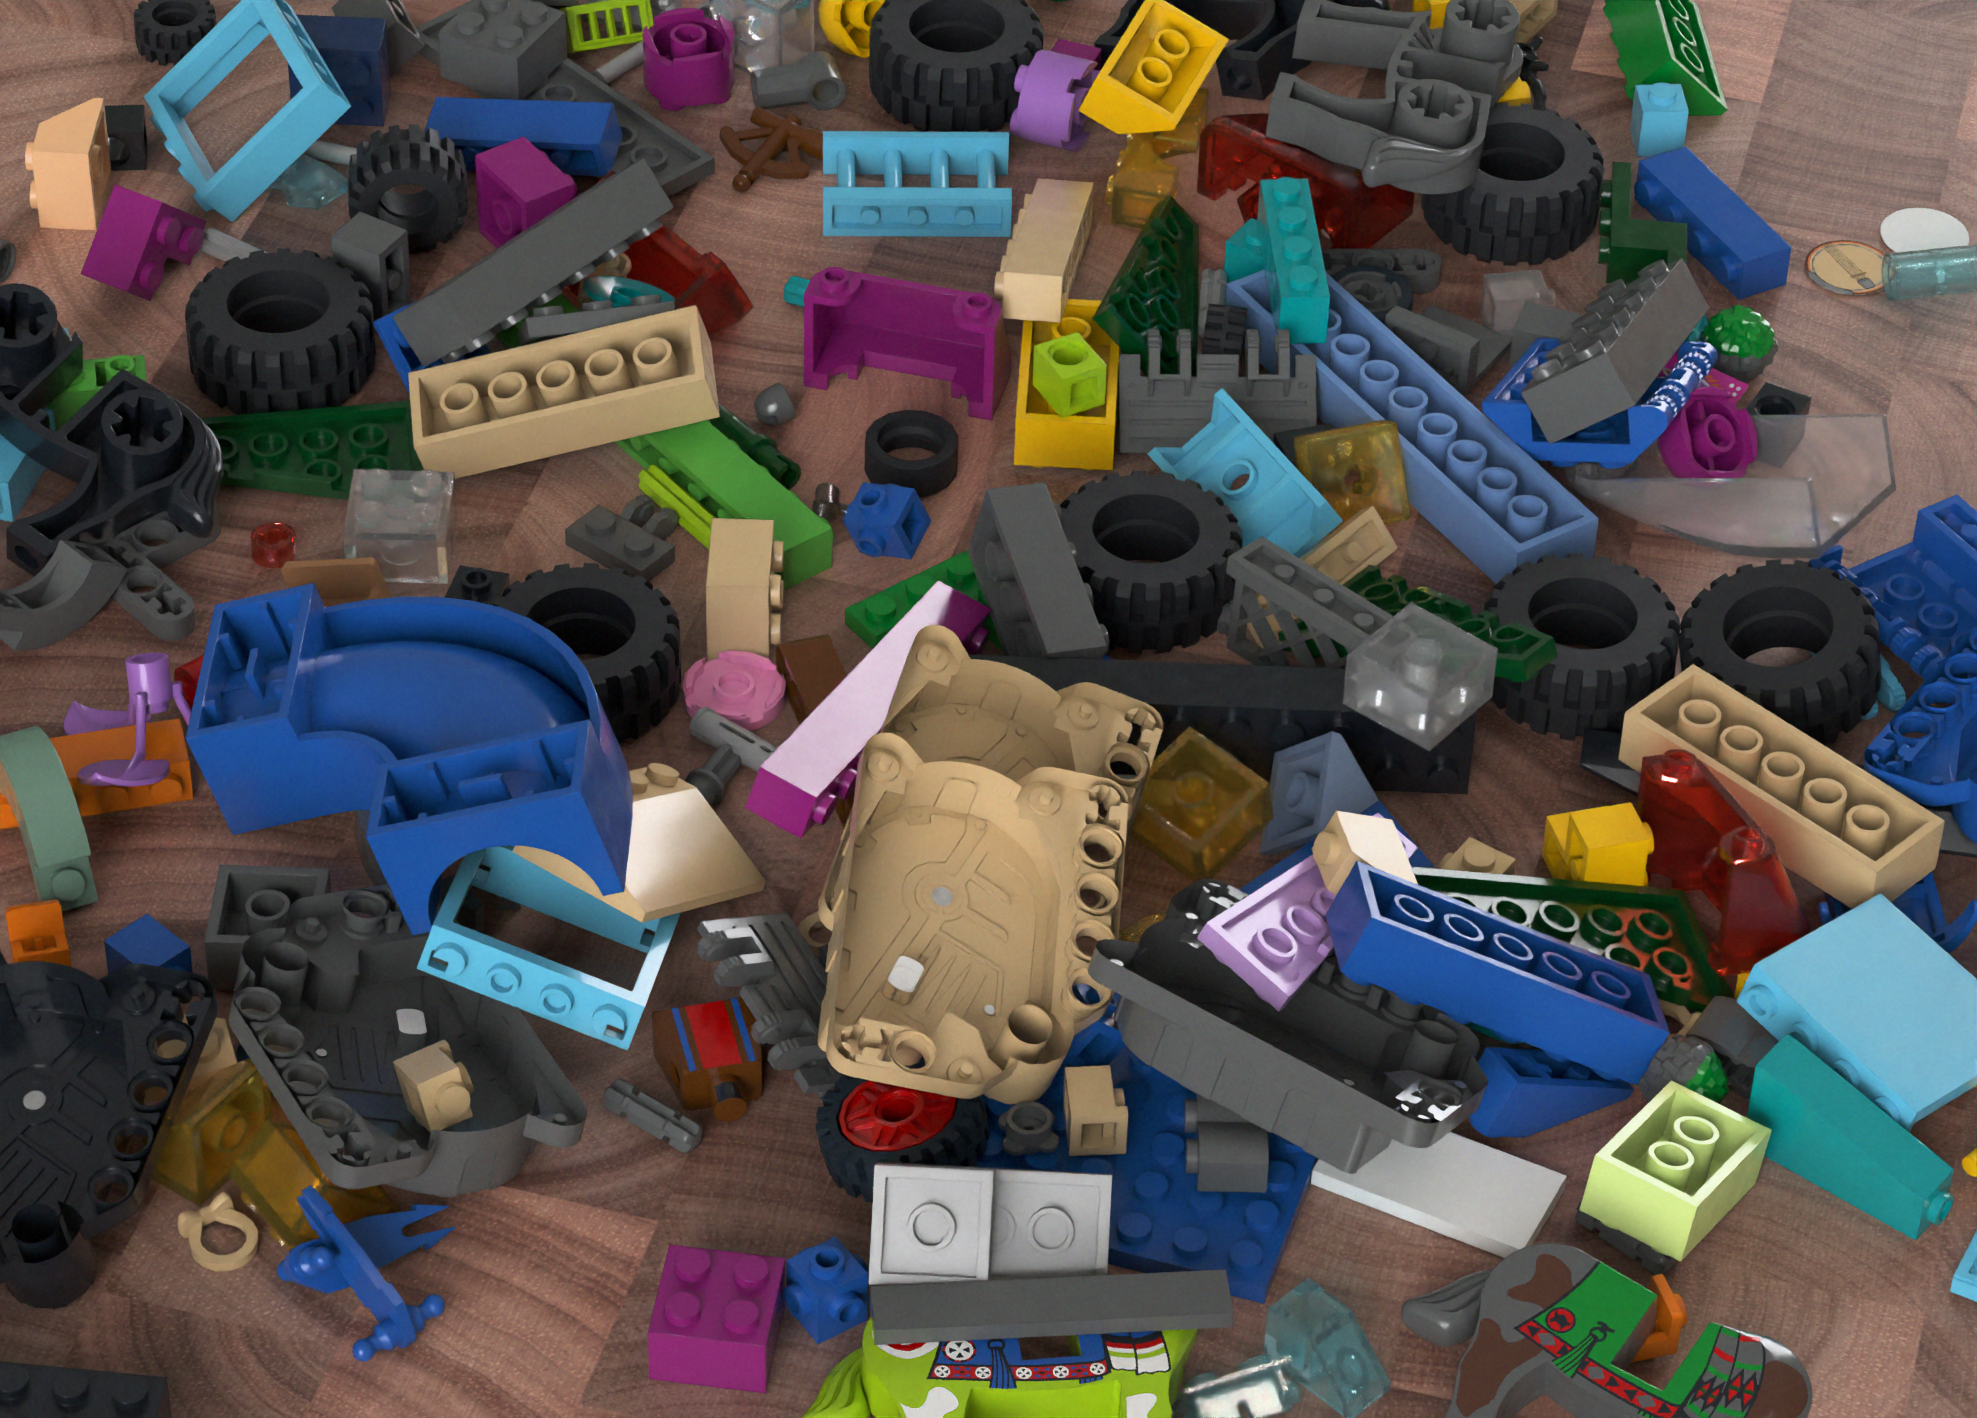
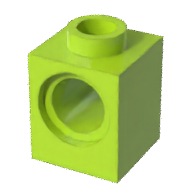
(1069, 374)

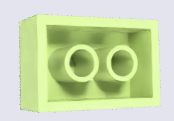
(1675, 1170)

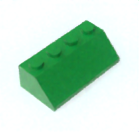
(1666, 45)

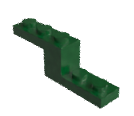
(1629, 243)

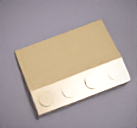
(676, 855)

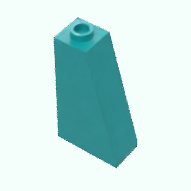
(1846, 1141)

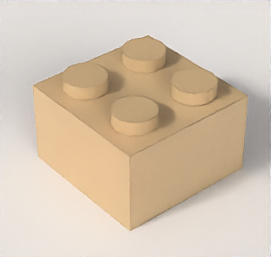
(743, 587)

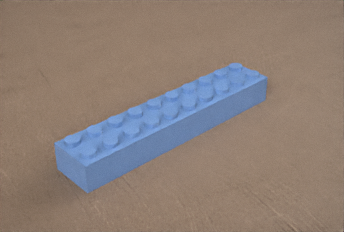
(1455, 460)

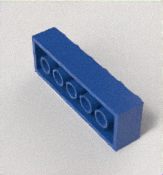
(1496, 974)

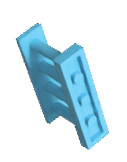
(916, 210)

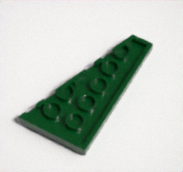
(1156, 288)
(315, 447)
(1520, 648)
(1624, 923)

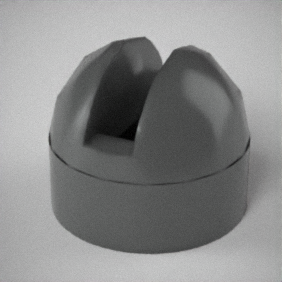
(774, 406)

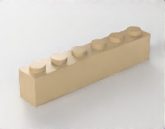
(1045, 250)

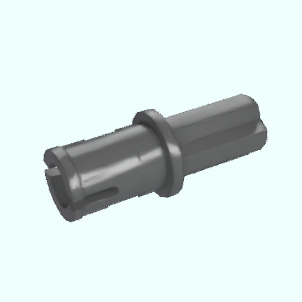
(715, 774)

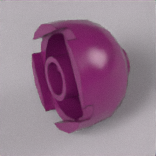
(1709, 437)

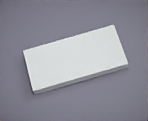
(1455, 1191)

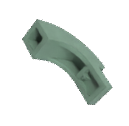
(47, 817)

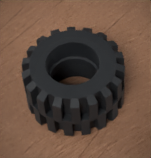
(413, 159)

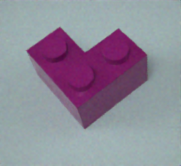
(136, 241)

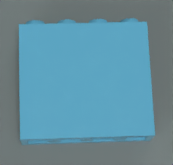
(1875, 1008)

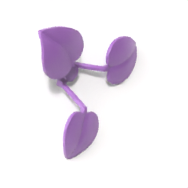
(148, 694)

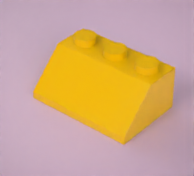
(1153, 71)

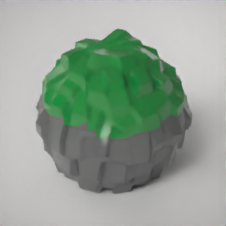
(1742, 342)
(1688, 1064)

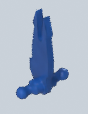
(378, 1235)
(397, 1322)

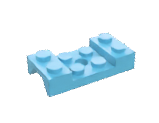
(1275, 499)

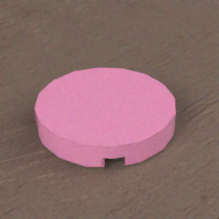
(737, 687)

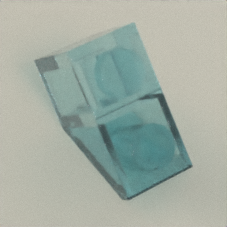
(1326, 1349)

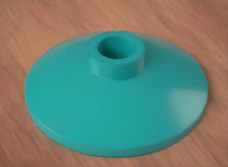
(620, 290)

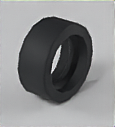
(913, 430)

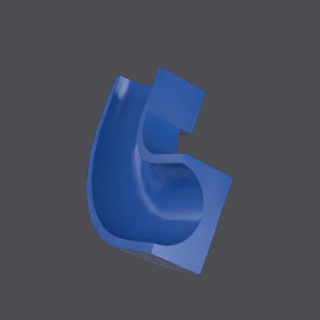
(424, 712)

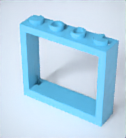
(279, 140)
(530, 979)

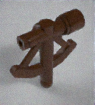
(783, 135)

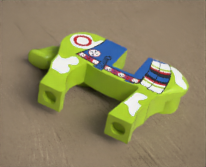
(988, 1379)

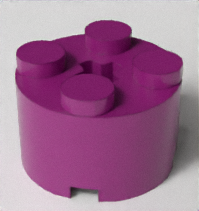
(688, 59)

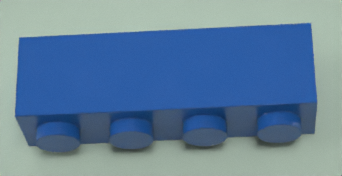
(574, 135)
(1720, 226)

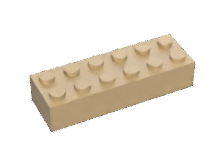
(564, 394)
(1816, 806)

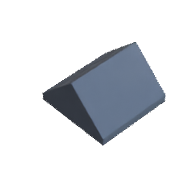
(1309, 787)

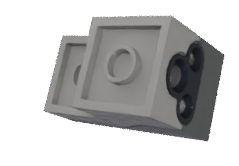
(986, 1224)

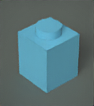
(1658, 118)

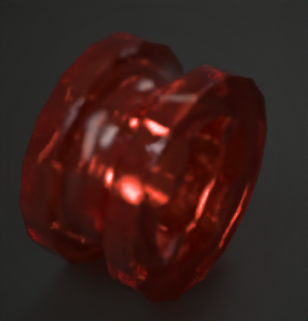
(273, 555)

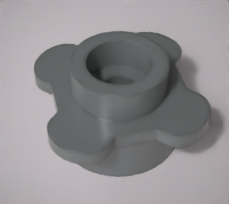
(1028, 1129)

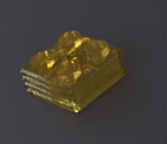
(1366, 448)

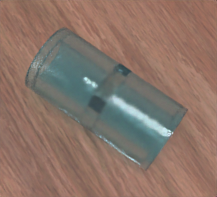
(1930, 271)

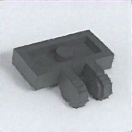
(622, 541)

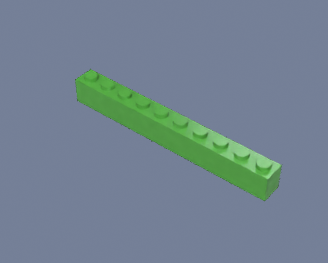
(726, 481)

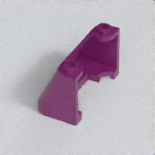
(906, 329)

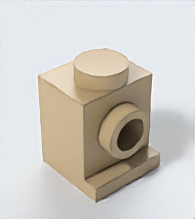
(435, 1086)
(1094, 1112)

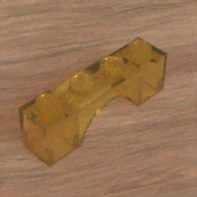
(1140, 170)

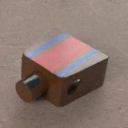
(710, 1056)

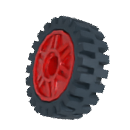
(892, 1123)

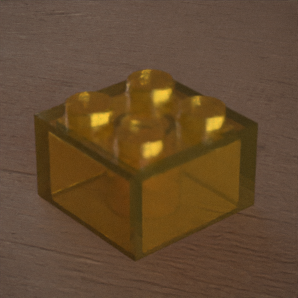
(1200, 807)

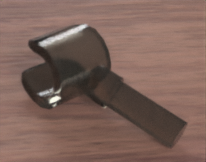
(828, 503)

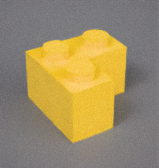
(1598, 845)

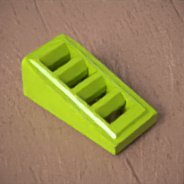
(574, 32)

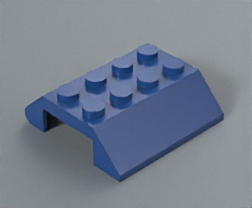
(1613, 440)
(1924, 588)

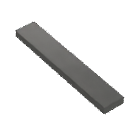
(1050, 1307)

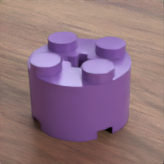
(1050, 100)

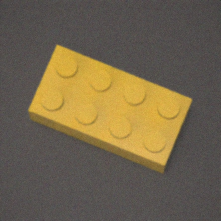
(1078, 439)

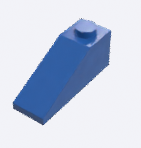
(1536, 1092)

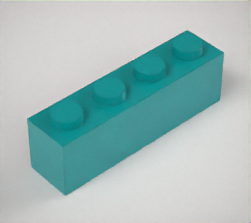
(1293, 259)

